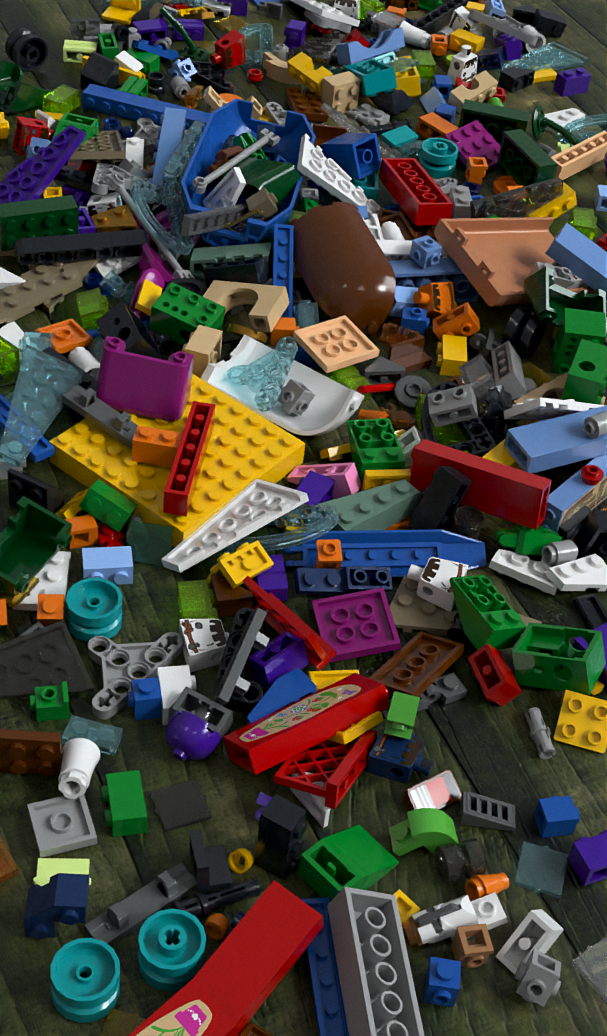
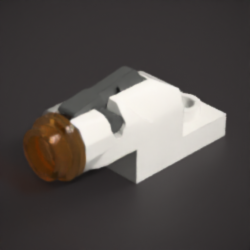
(443, 919)

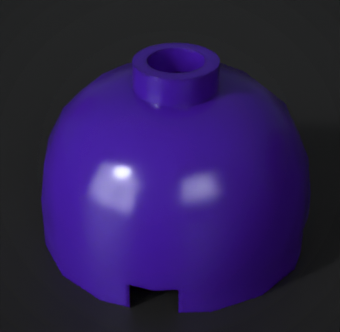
(189, 737)

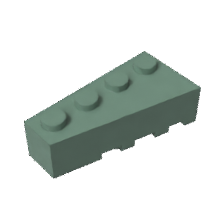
(205, 256)
(375, 507)

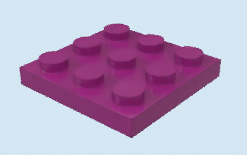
(475, 142)
(356, 624)

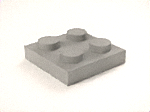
(61, 825)

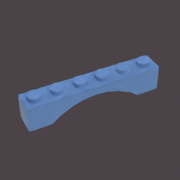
(388, 41)

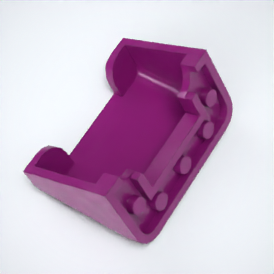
(144, 383)

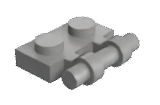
(368, 115)

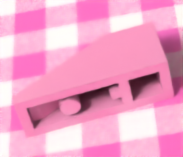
(344, 474)

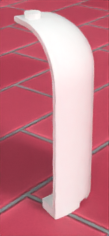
(326, 412)

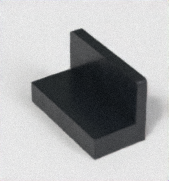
(209, 864)

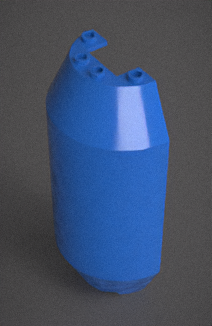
(236, 119)

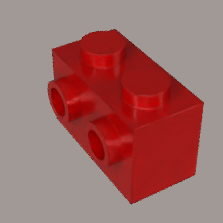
(494, 675)

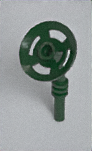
(191, 51)
(540, 122)

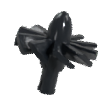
(494, 417)

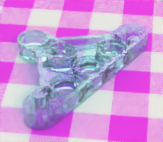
(267, 367)

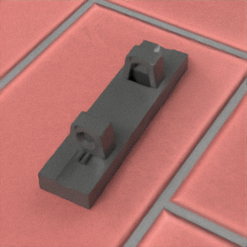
(101, 414)
(249, 638)
(132, 912)

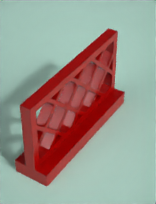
(283, 619)
(337, 781)

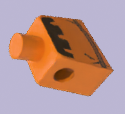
(436, 298)

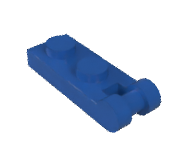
(155, 49)

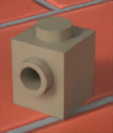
(263, 201)

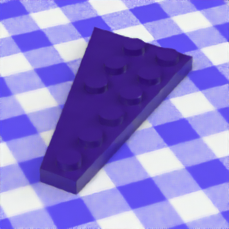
(36, 173)

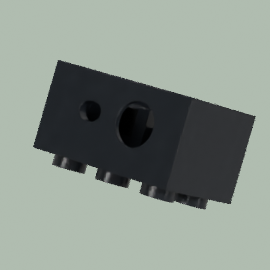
(125, 324)

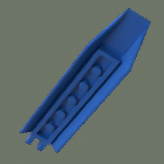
(394, 549)

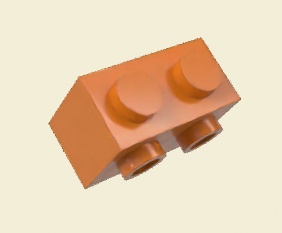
(457, 322)
(155, 446)

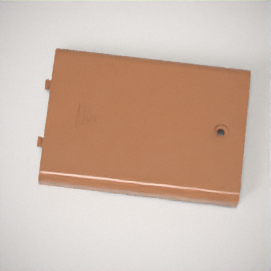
(498, 253)

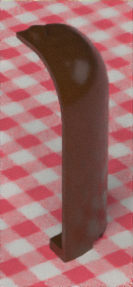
(344, 265)

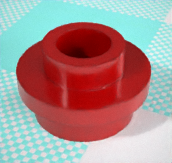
(254, 75)
(591, 474)

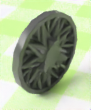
(408, 388)

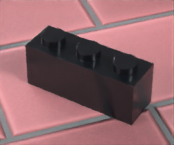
(241, 271)
(440, 499)
(280, 837)

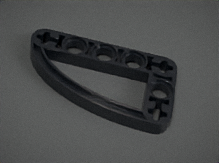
(473, 442)

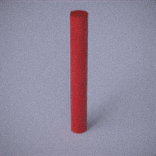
(376, 388)

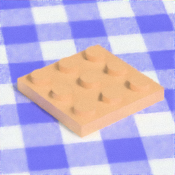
(336, 344)

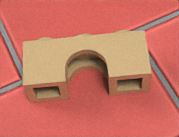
(482, 87)

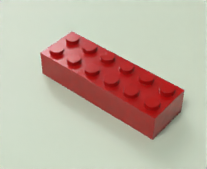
(415, 191)

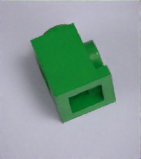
(50, 702)

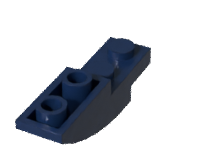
(337, 582)

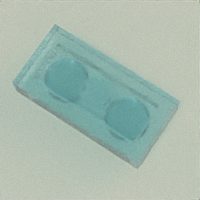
(103, 735)

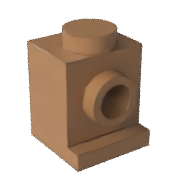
(472, 952)

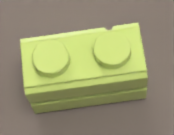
(74, 50)

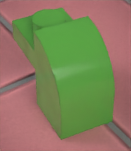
(402, 715)
(423, 828)

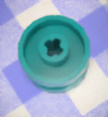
(438, 157)
(94, 609)
(170, 949)
(85, 980)

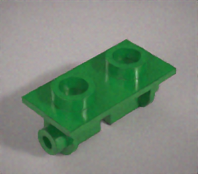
(429, 5)

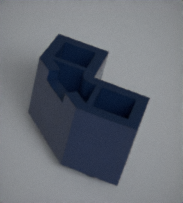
(58, 901)

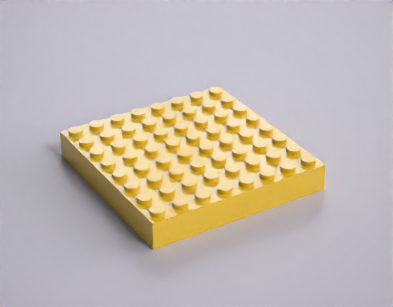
(238, 452)

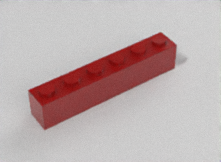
(189, 459)

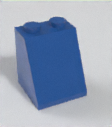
(355, 153)

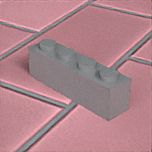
(508, 370)

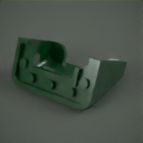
(15, 95)
(268, 174)
(551, 299)
(29, 545)

